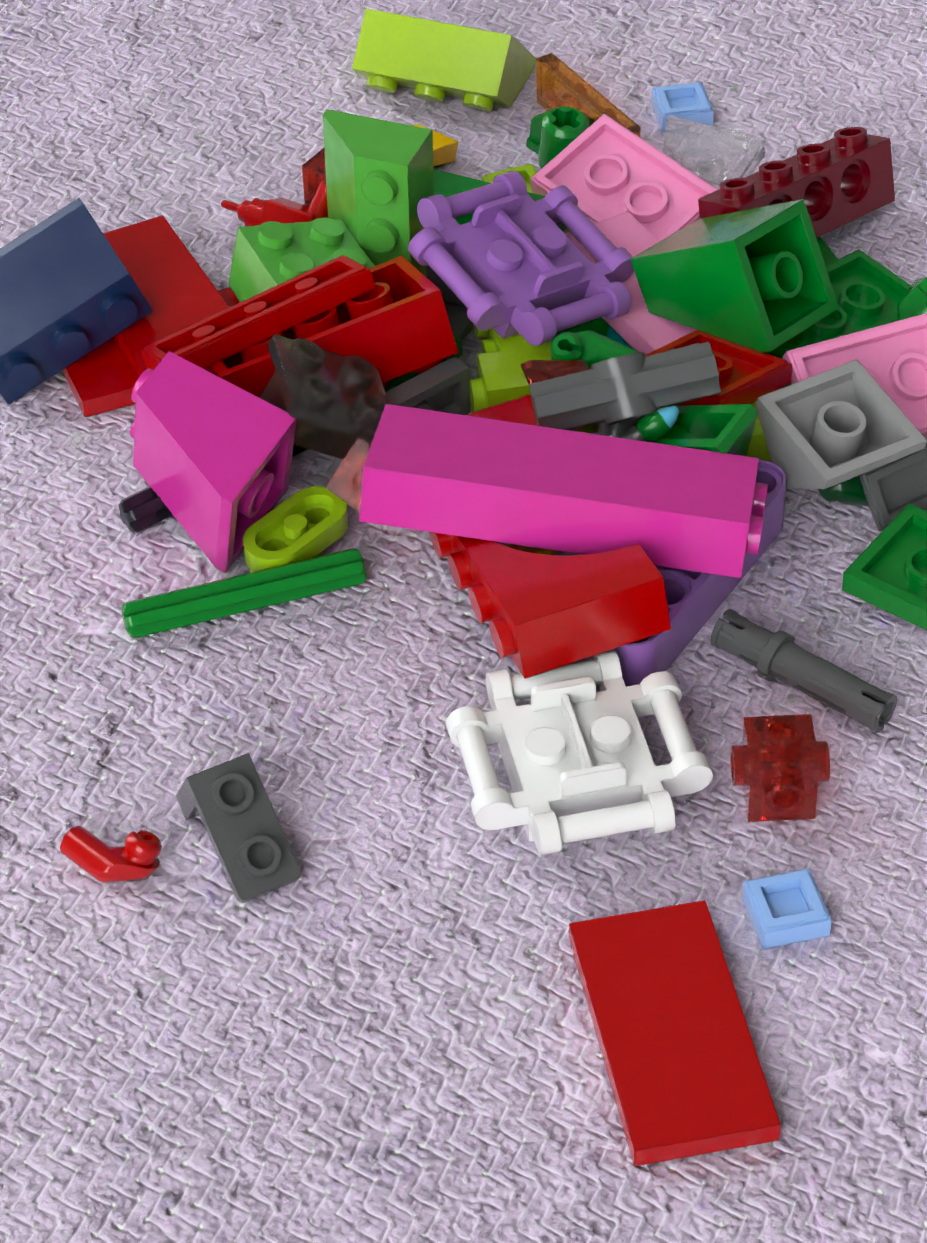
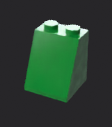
(740, 276)

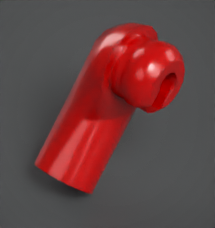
(111, 864)

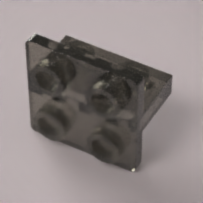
(326, 393)

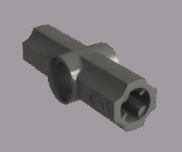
(626, 388)

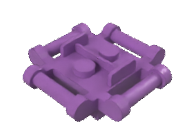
(517, 264)

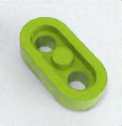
(296, 529)

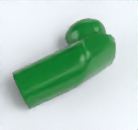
(586, 346)

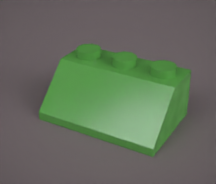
(376, 181)

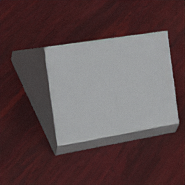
(834, 427)

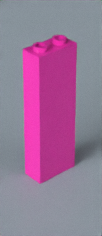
(562, 490)

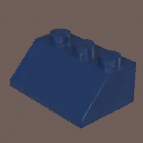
(60, 298)

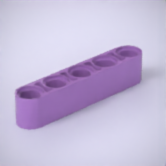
(697, 595)

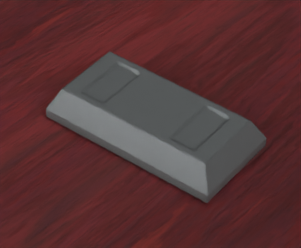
(895, 486)

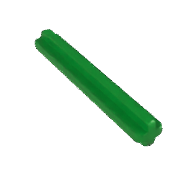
(243, 593)

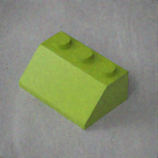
(441, 60)

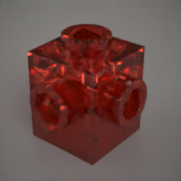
(779, 767)

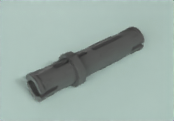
(781, 659)

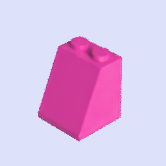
(210, 453)

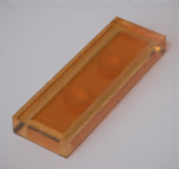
(563, 87)

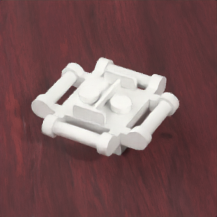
(577, 753)

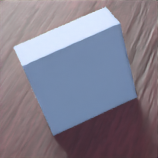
(682, 101)
(786, 908)

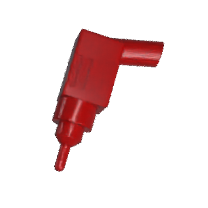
(280, 209)

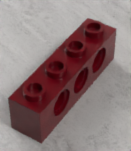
(835, 179)

